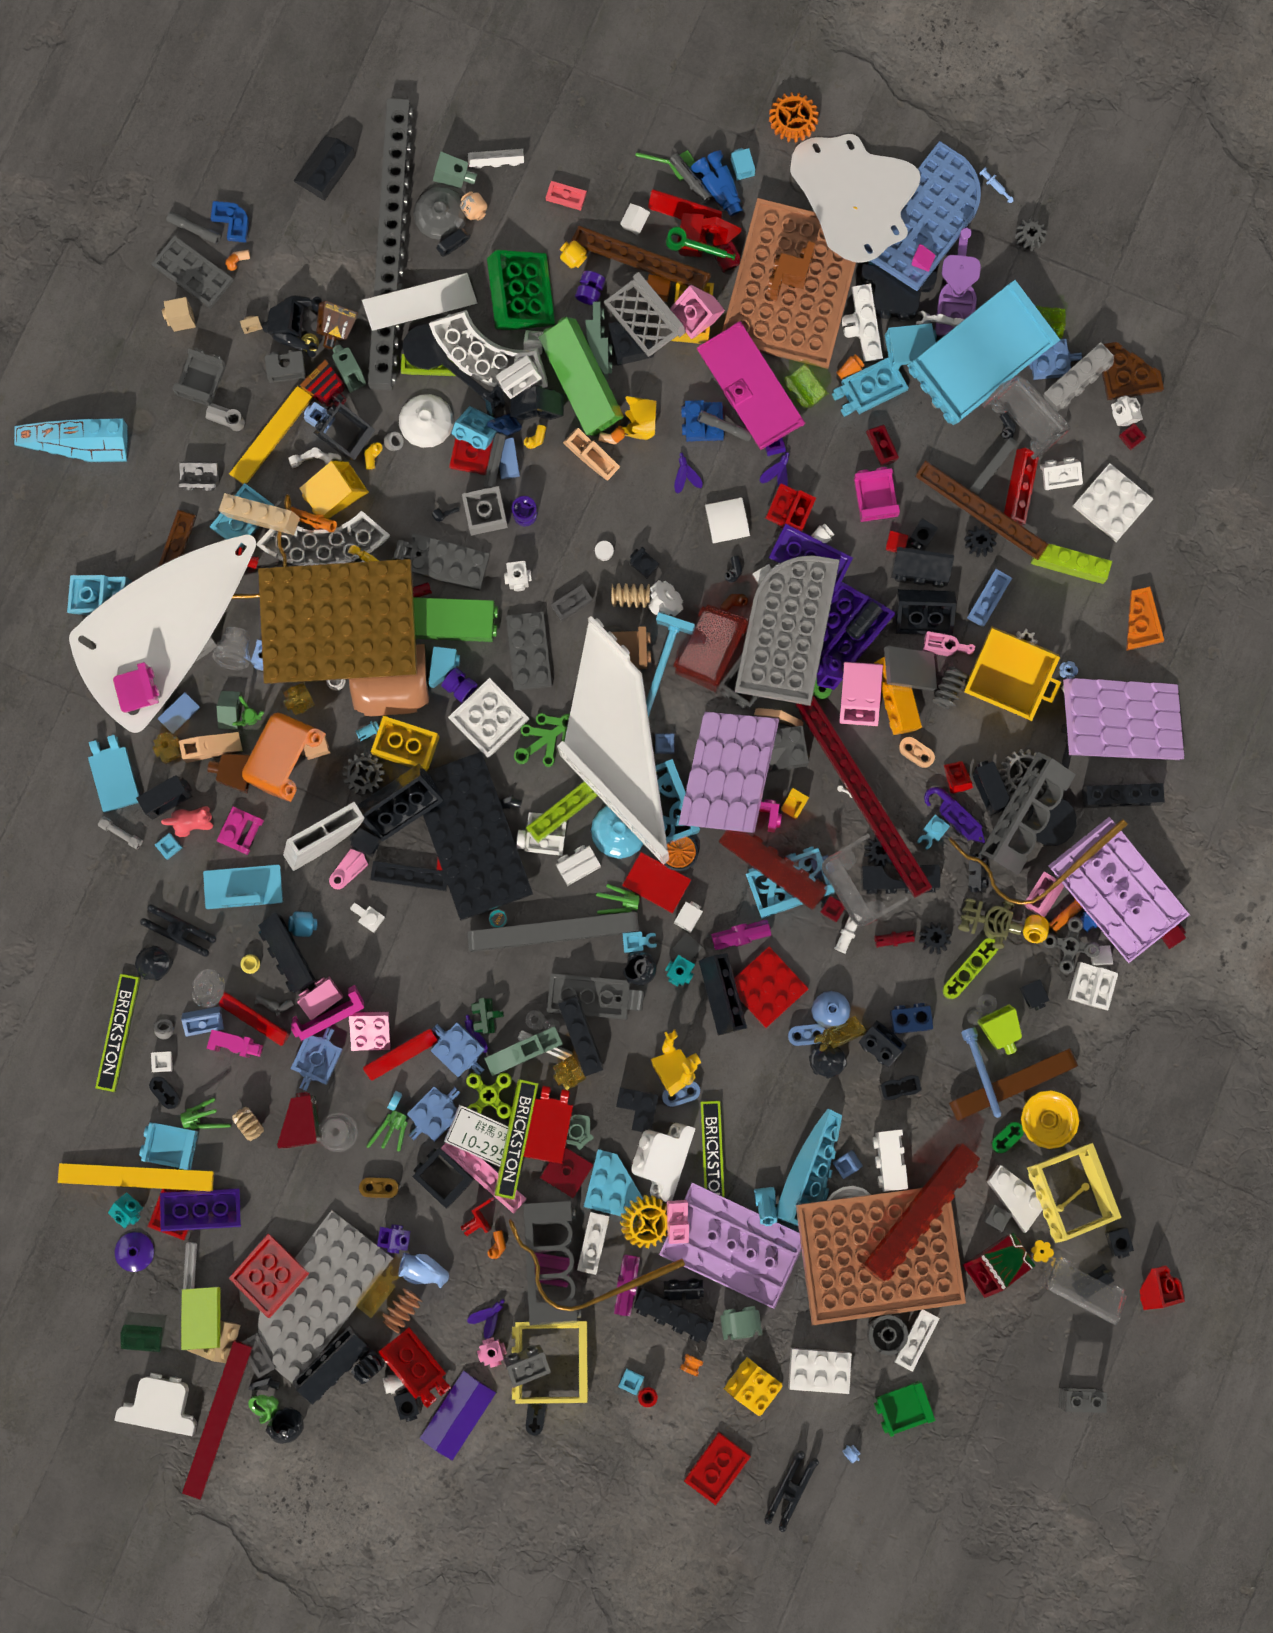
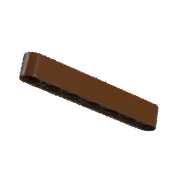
(1015, 1083)

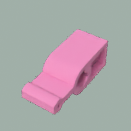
(936, 644)

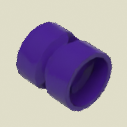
(590, 286)
(524, 511)
(459, 685)

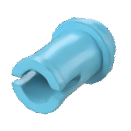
(368, 730)

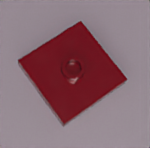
(568, 1175)

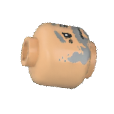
(473, 206)

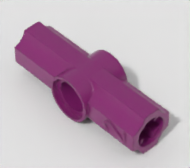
(741, 934)
(629, 1272)

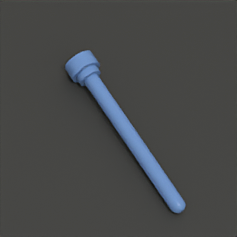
(970, 1036)

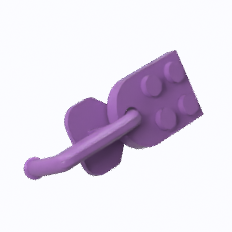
(960, 274)

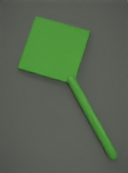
(685, 156)

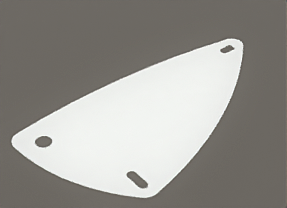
(159, 622)

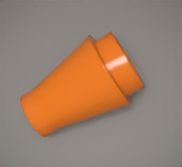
(850, 367)

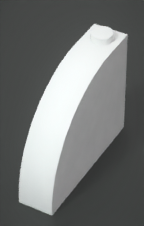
(322, 836)

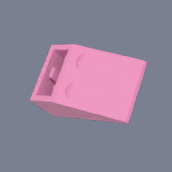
(861, 693)

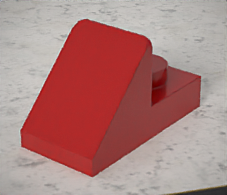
(722, 230)
(957, 777)

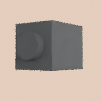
(997, 1218)

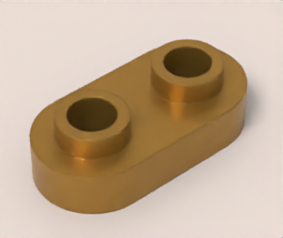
(379, 1187)

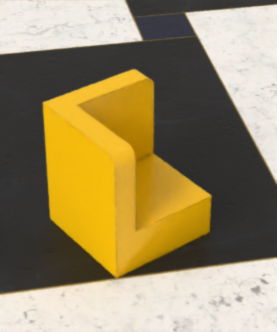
(794, 803)

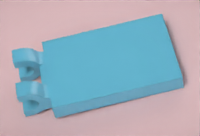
(870, 387)
(113, 775)

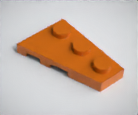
(1143, 620)

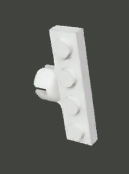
(864, 323)

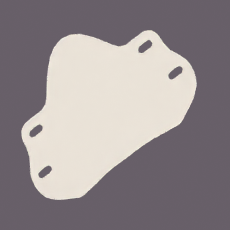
(849, 179)

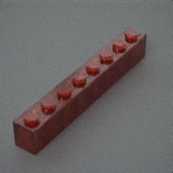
(920, 1213)

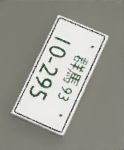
(477, 1135)

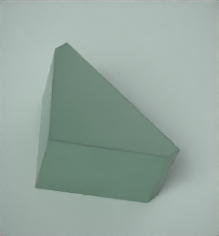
(228, 709)

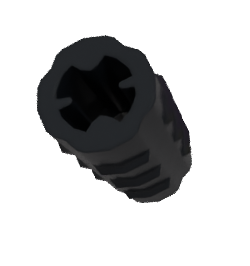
(864, 620)

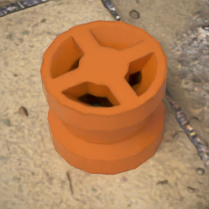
(691, 1365)

